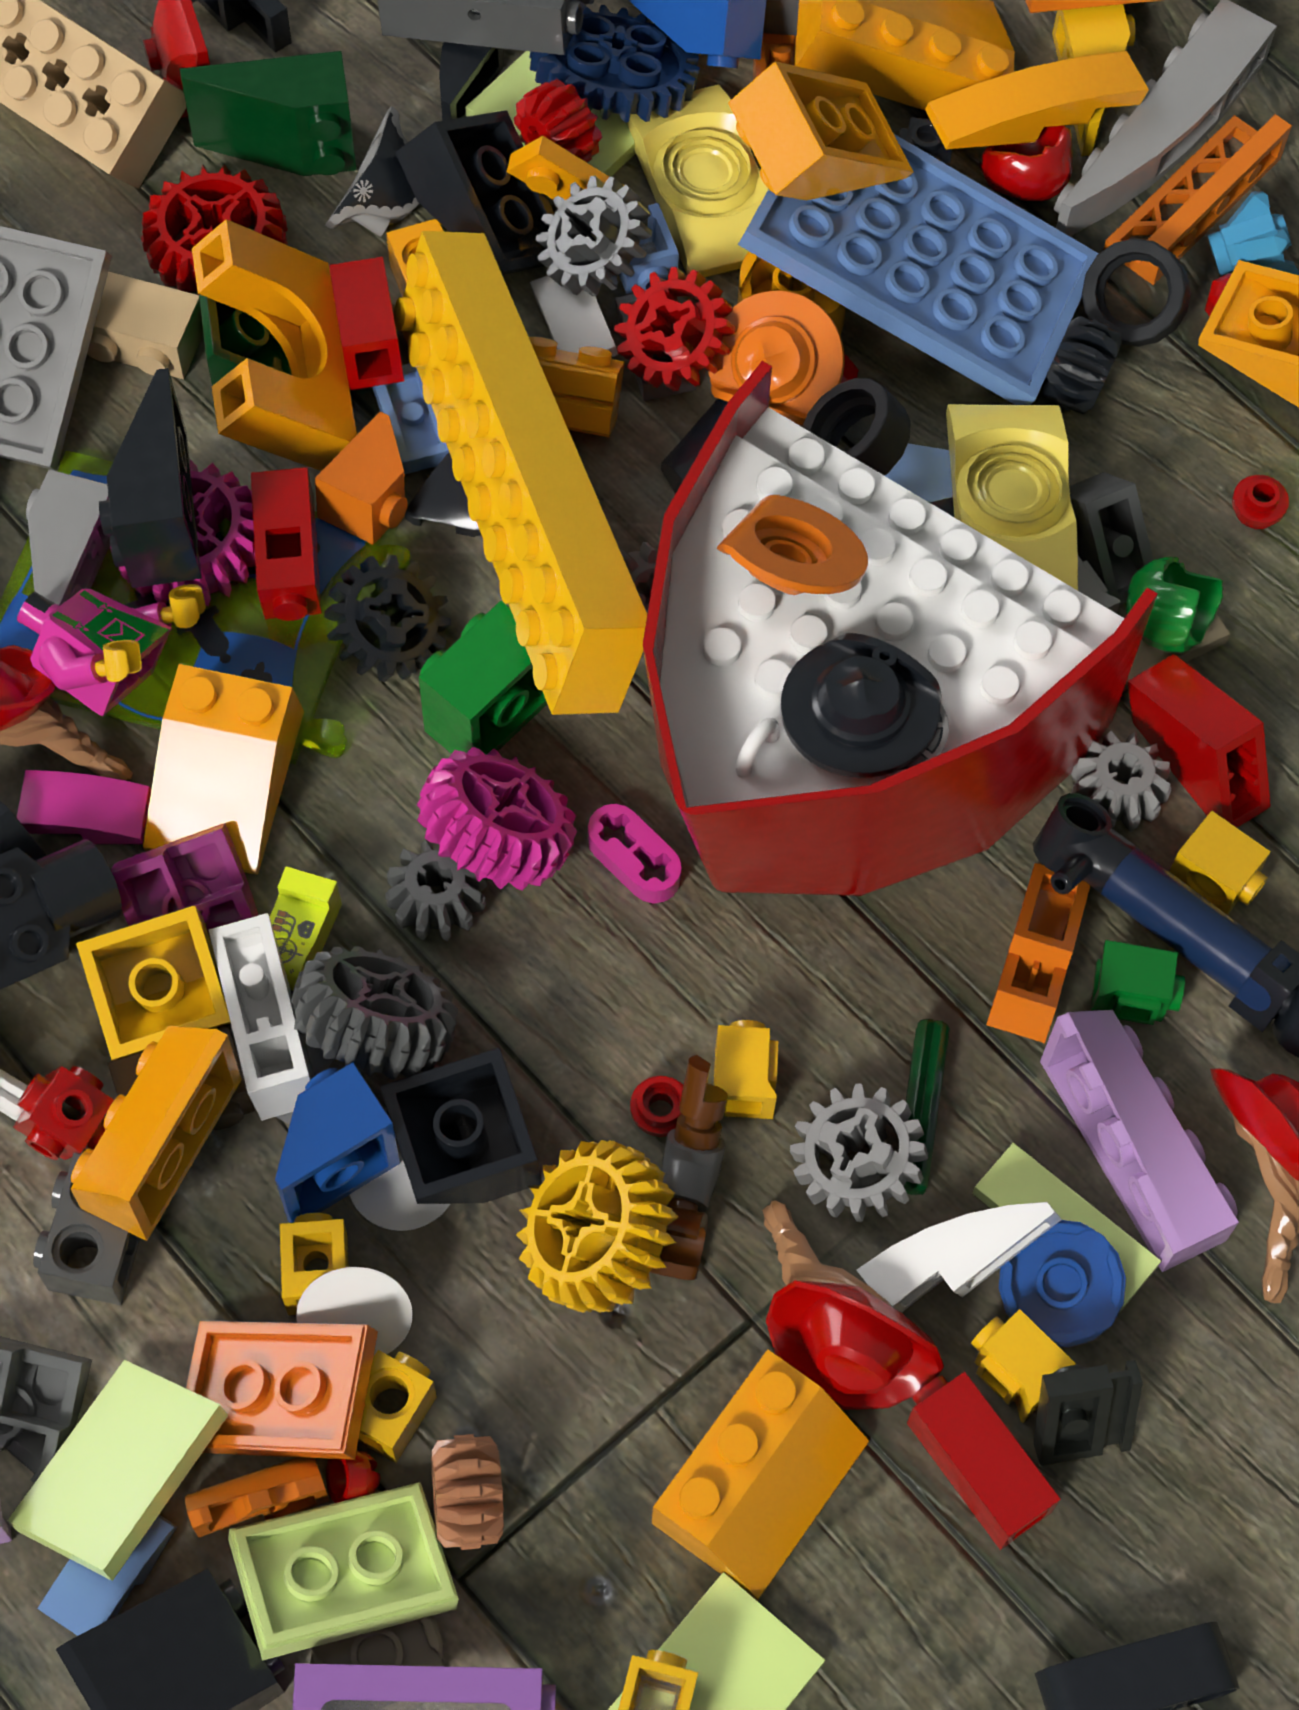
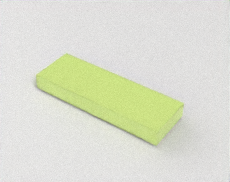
(1022, 1180)

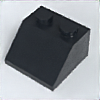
(462, 1132)

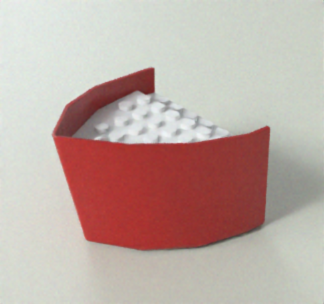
(1016, 653)

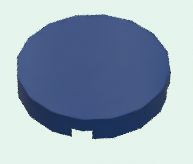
(1066, 1283)

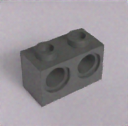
(74, 1229)

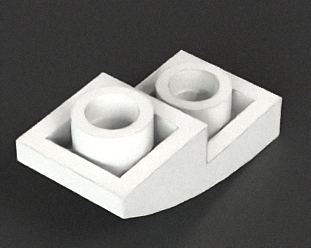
(572, 318)

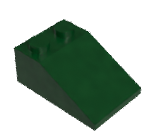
(274, 112)

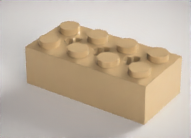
(84, 90)

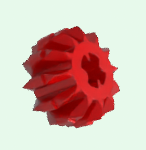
(560, 116)

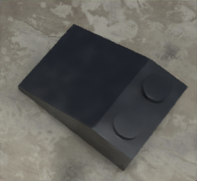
(465, 185)
(152, 494)

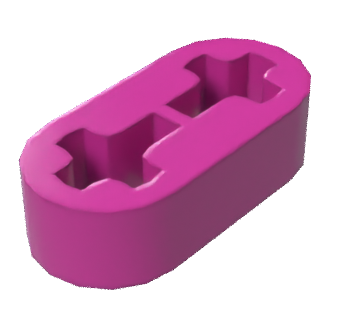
(625, 862)

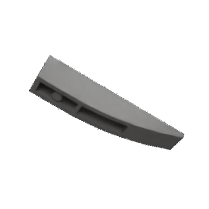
(1173, 117)

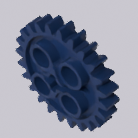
(622, 66)

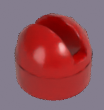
(352, 1478)

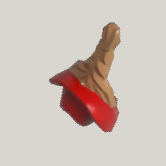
(33, 717)
(1268, 1120)
(842, 1328)

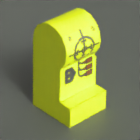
(303, 918)

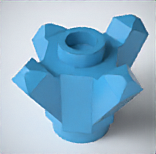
(1252, 237)

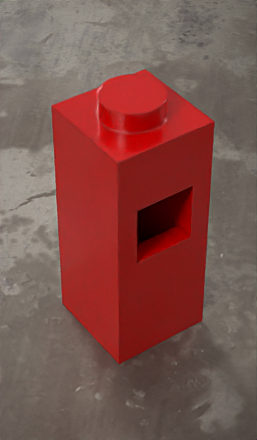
(366, 323)
(285, 544)
(981, 1458)

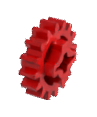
(684, 331)

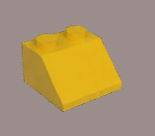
(153, 979)

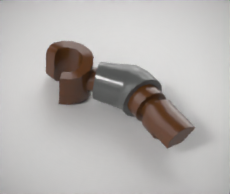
(692, 1169)

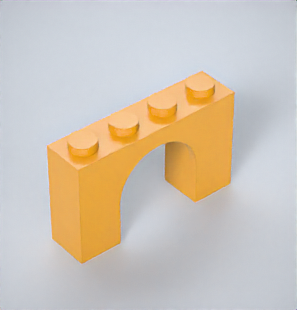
(292, 295)

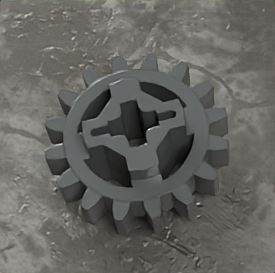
(571, 251)

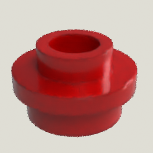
(1257, 513)
(652, 1090)

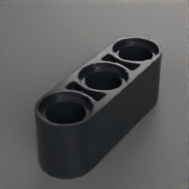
(1144, 1675)

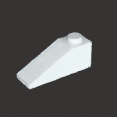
(261, 1014)

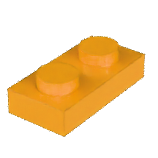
(551, 168)

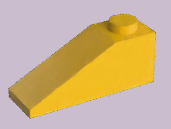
(1092, 33)

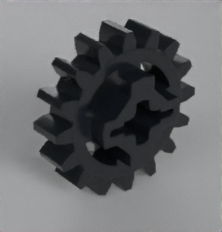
(370, 633)

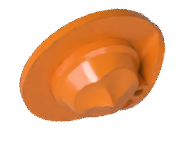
(792, 338)
(797, 548)

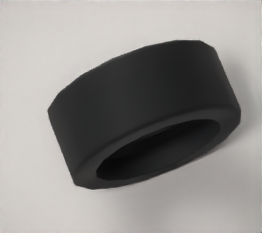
(1128, 251)
(853, 401)

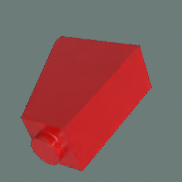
(1206, 737)

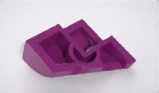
(183, 874)

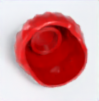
(1031, 169)

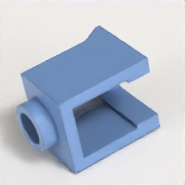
(660, 253)

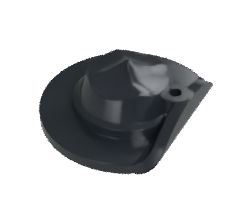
(860, 707)

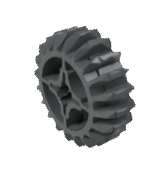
(373, 1012)

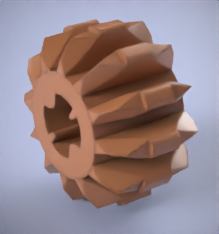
(467, 1492)

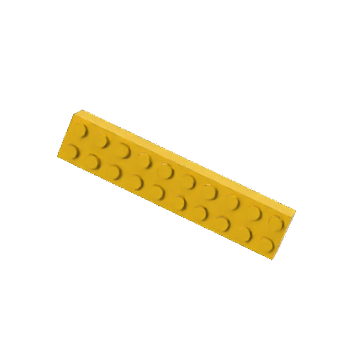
(521, 476)

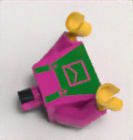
(101, 646)

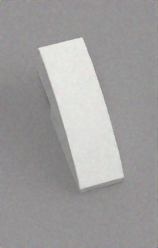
(956, 1251)

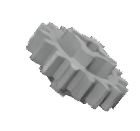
(863, 1126)

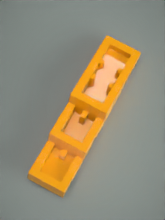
(1025, 101)

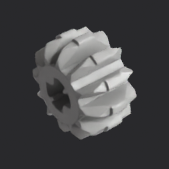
(1136, 766)

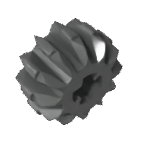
(429, 911)

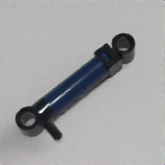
(1084, 847)

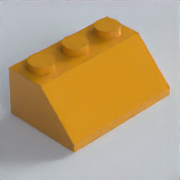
(157, 1128)
(760, 1475)

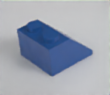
(333, 1143)

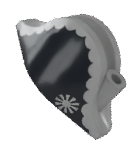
(380, 189)

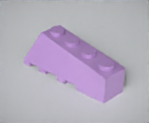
(1137, 1136)

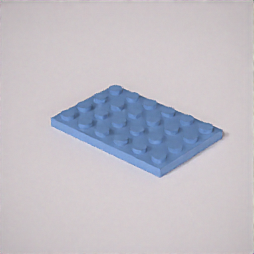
(937, 269)

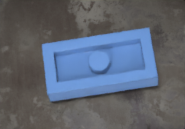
(412, 422)

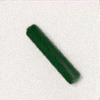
(925, 1089)

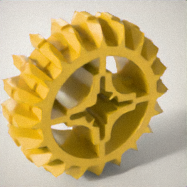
(596, 1226)

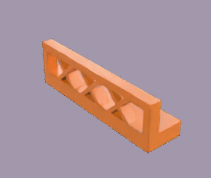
(1210, 202)

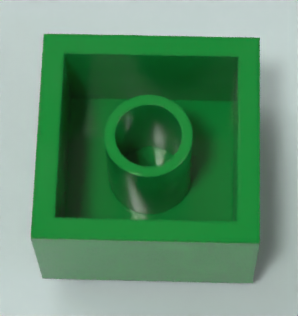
(480, 686)

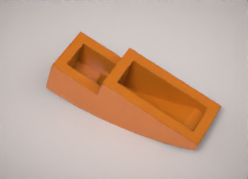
(1038, 957)

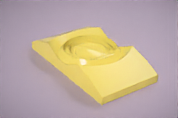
(701, 179)
(1015, 481)

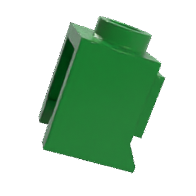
(1137, 982)

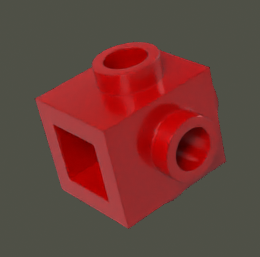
(43, 1118)

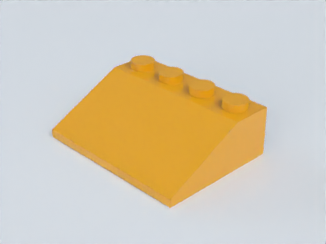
(904, 46)

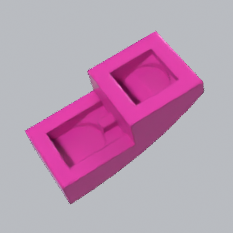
(84, 804)

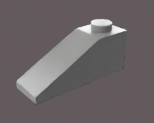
(66, 534)

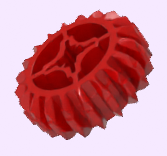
(201, 206)

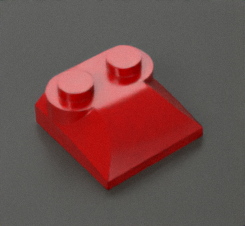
(175, 41)

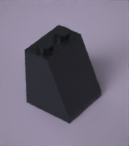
(175, 1654)

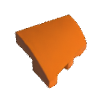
(269, 1491)

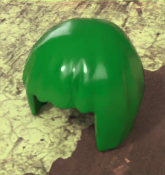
(1182, 607)

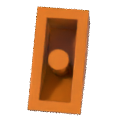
(364, 484)

